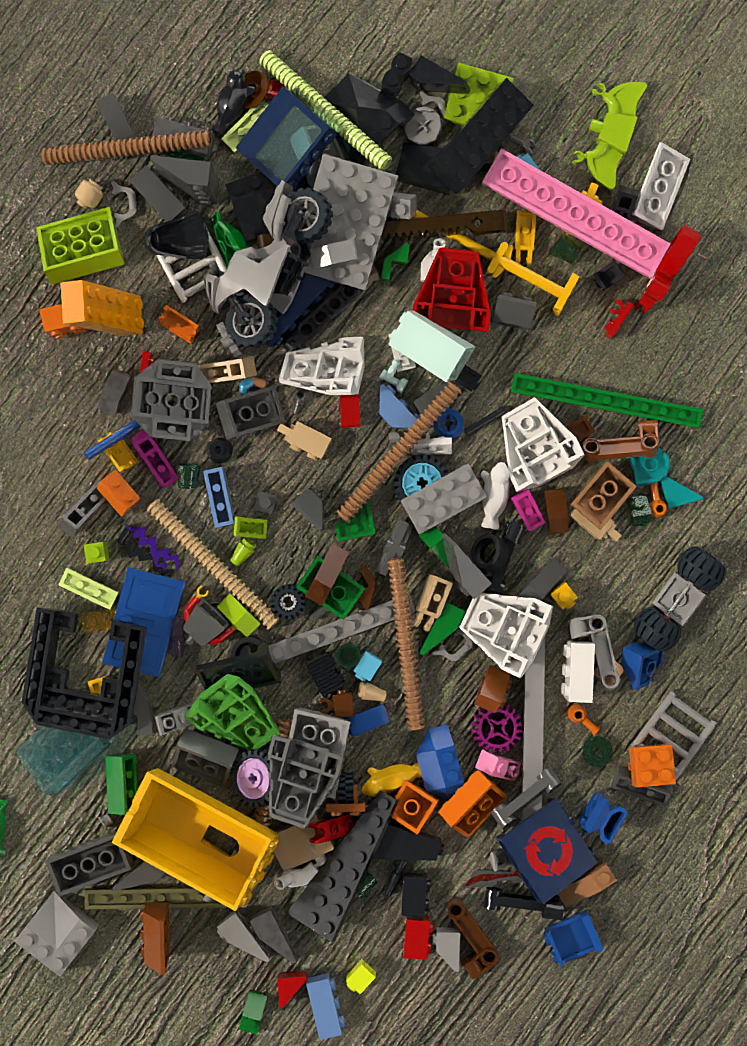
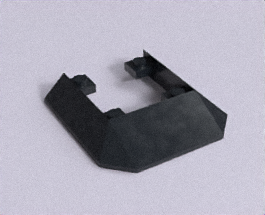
(72, 709)

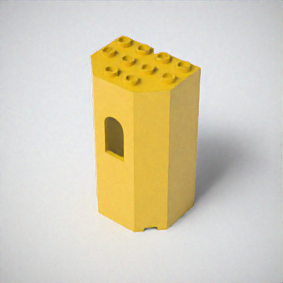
(168, 830)

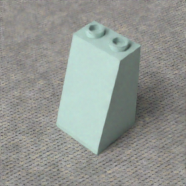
(431, 346)

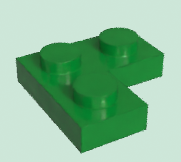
(359, 526)

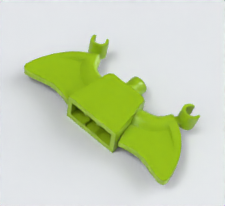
(613, 132)

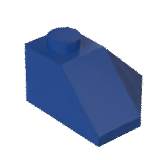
(639, 663)

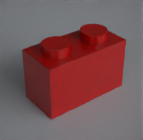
(416, 937)

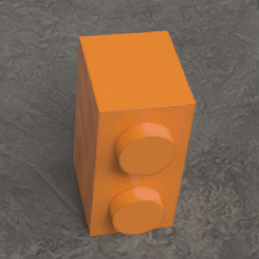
(118, 493)

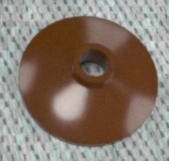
(260, 82)

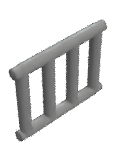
(660, 714)

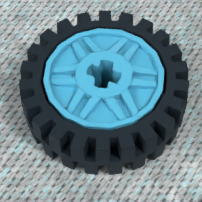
(414, 468)

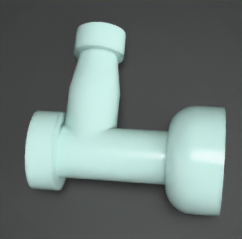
(388, 376)

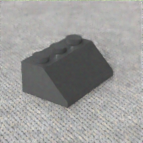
(204, 757)

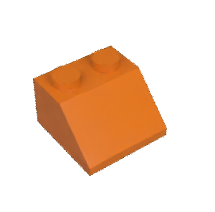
(414, 806)

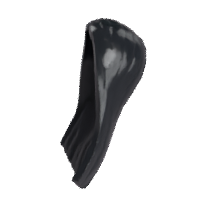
(179, 237)

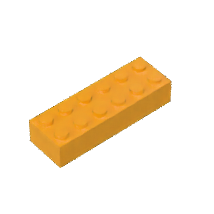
(101, 308)

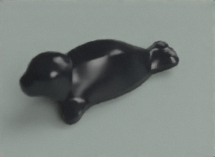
(232, 100)

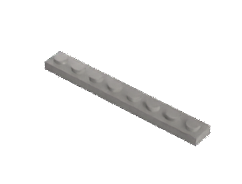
(334, 631)

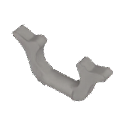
(439, 101)
(132, 203)
(460, 653)

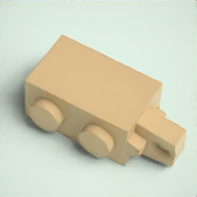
(306, 439)
(607, 530)

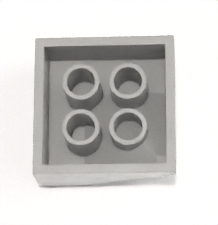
(57, 933)

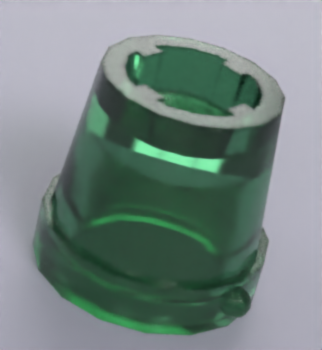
(566, 249)
(188, 475)
(348, 655)
(367, 885)

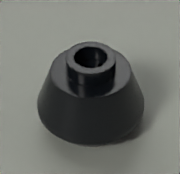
(224, 447)

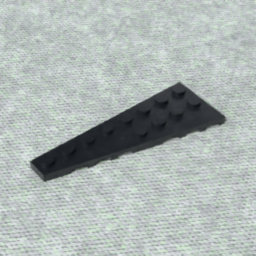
(334, 887)

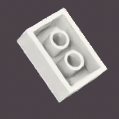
(578, 671)

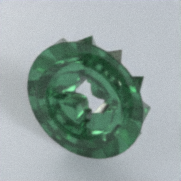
(606, 751)

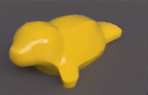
(390, 778)

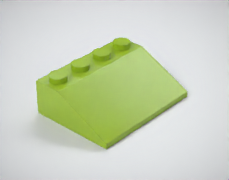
(79, 246)

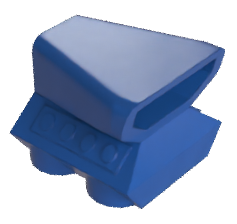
(602, 817)

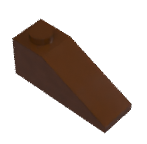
(327, 574)

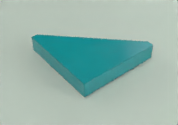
(677, 494)

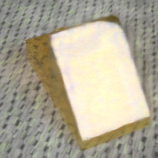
(97, 620)

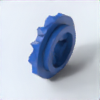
(455, 429)

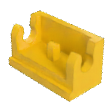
(120, 454)

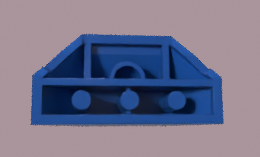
(439, 763)

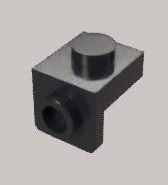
(609, 275)

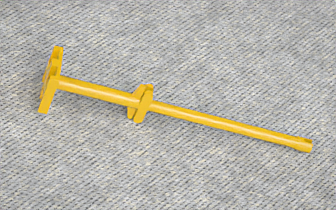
(502, 261)

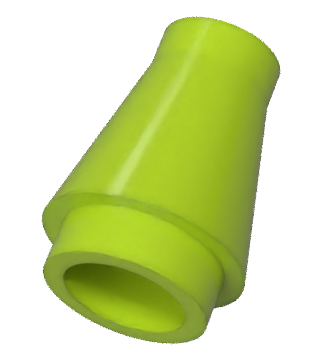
(243, 551)

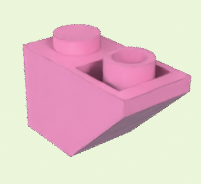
(498, 765)

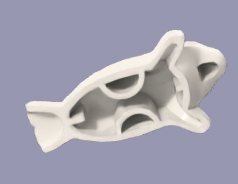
(497, 491)

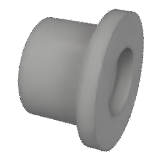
(106, 821)

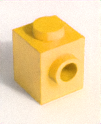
(563, 596)

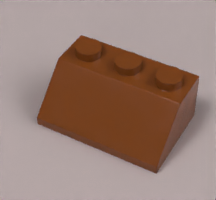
(156, 935)

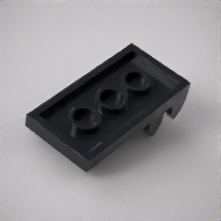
(254, 668)

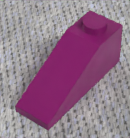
(154, 458)

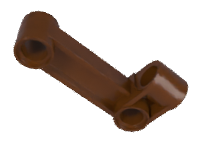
(475, 962)

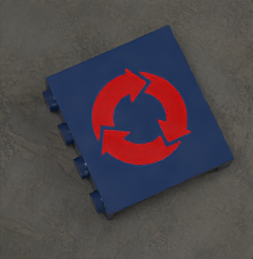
(547, 851)

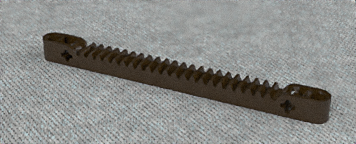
(491, 223)

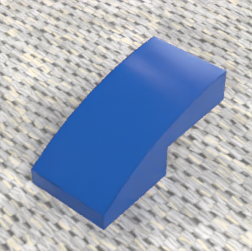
(368, 720)

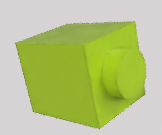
(96, 552)

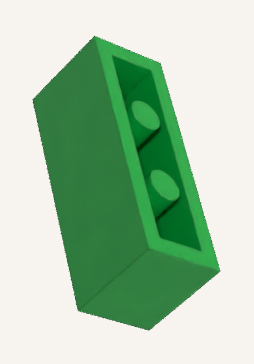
(121, 782)

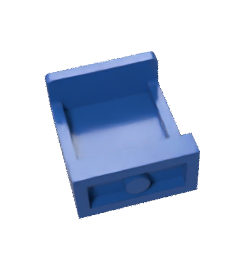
(572, 938)

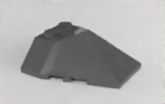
(300, 779)

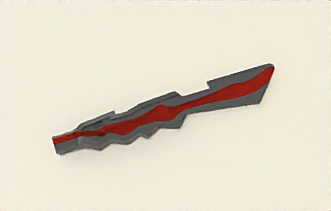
(490, 877)

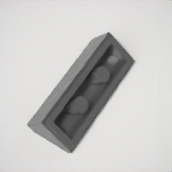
(656, 794)

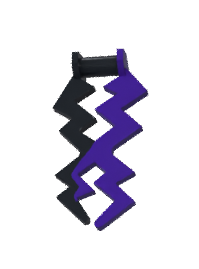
(140, 532)

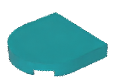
(649, 470)

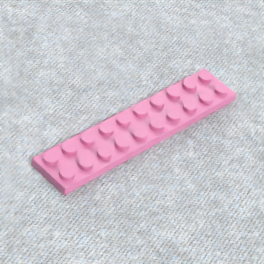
(575, 213)

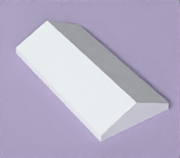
(660, 187)

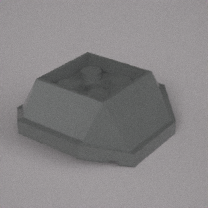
(190, 395)

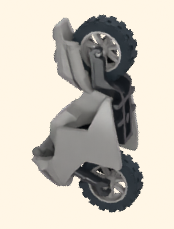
(272, 273)

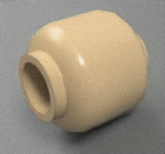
(89, 194)

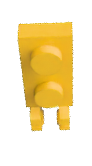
(524, 235)

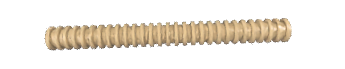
(212, 563)

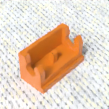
(179, 324)

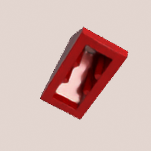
(289, 984)

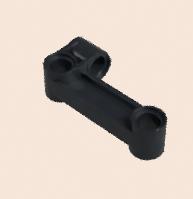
(514, 535)
(496, 898)

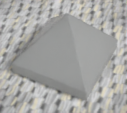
(498, 859)

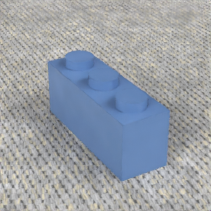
(219, 497)
(325, 1006)

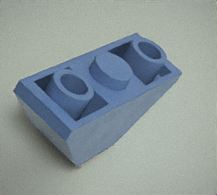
(395, 411)

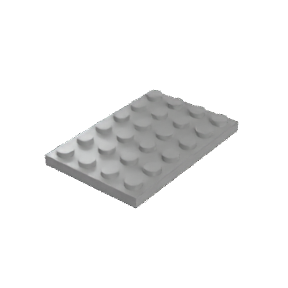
(360, 210)

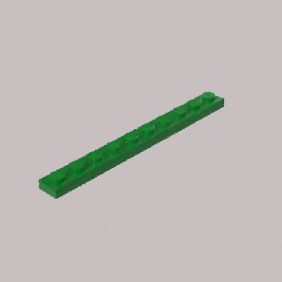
(606, 400)

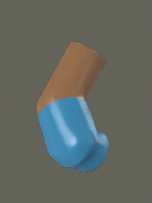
(246, 384)

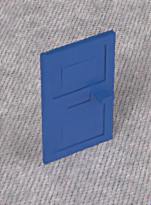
(153, 603)

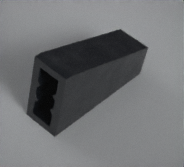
(404, 844)

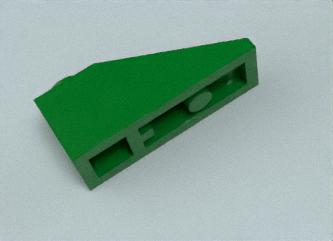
(442, 627)

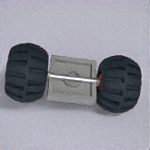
(679, 599)

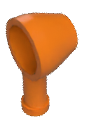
(656, 501)
(583, 719)

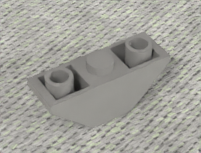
(172, 719)

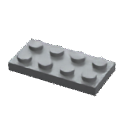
(443, 498)

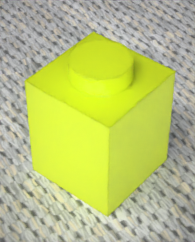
(360, 977)

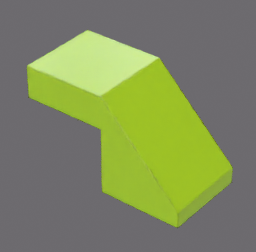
(238, 615)

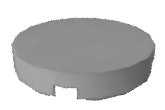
(424, 126)

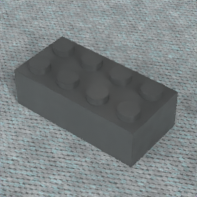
(88, 864)

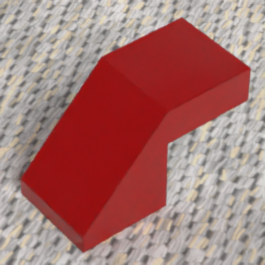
(349, 411)

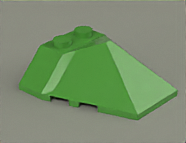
(233, 712)

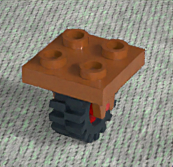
(346, 797)

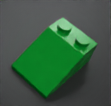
(342, 594)

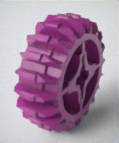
(490, 733)

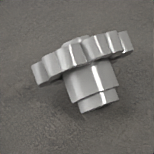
(227, 342)

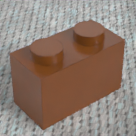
(492, 689)

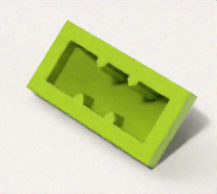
(250, 527)

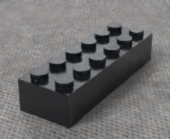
(480, 136)

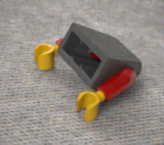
(205, 623)

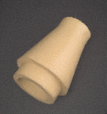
(371, 692)

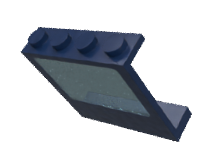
(286, 139)

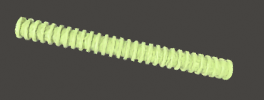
(325, 110)

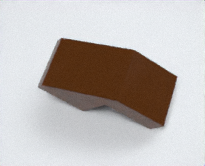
(556, 510)
(366, 596)

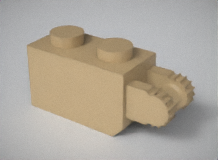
(432, 600)

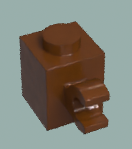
(341, 704)

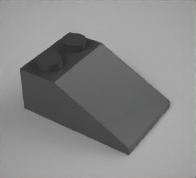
(250, 412)
(466, 574)

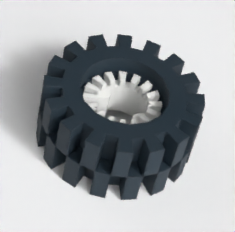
(280, 607)

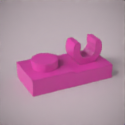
(528, 510)

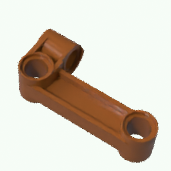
(625, 446)

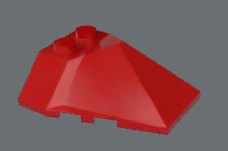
(455, 292)

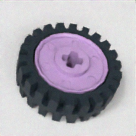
(252, 778)

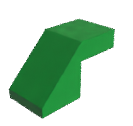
(398, 257)
(434, 541)

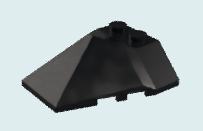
(370, 110)

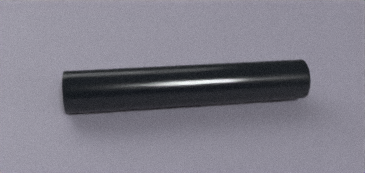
(486, 420)

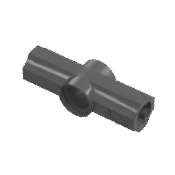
(395, 545)

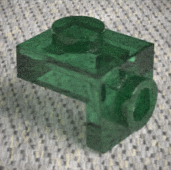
(640, 510)

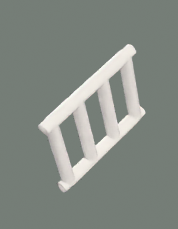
(174, 278)

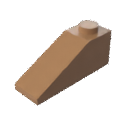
(588, 884)

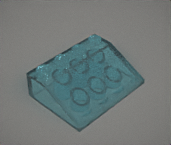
(59, 757)

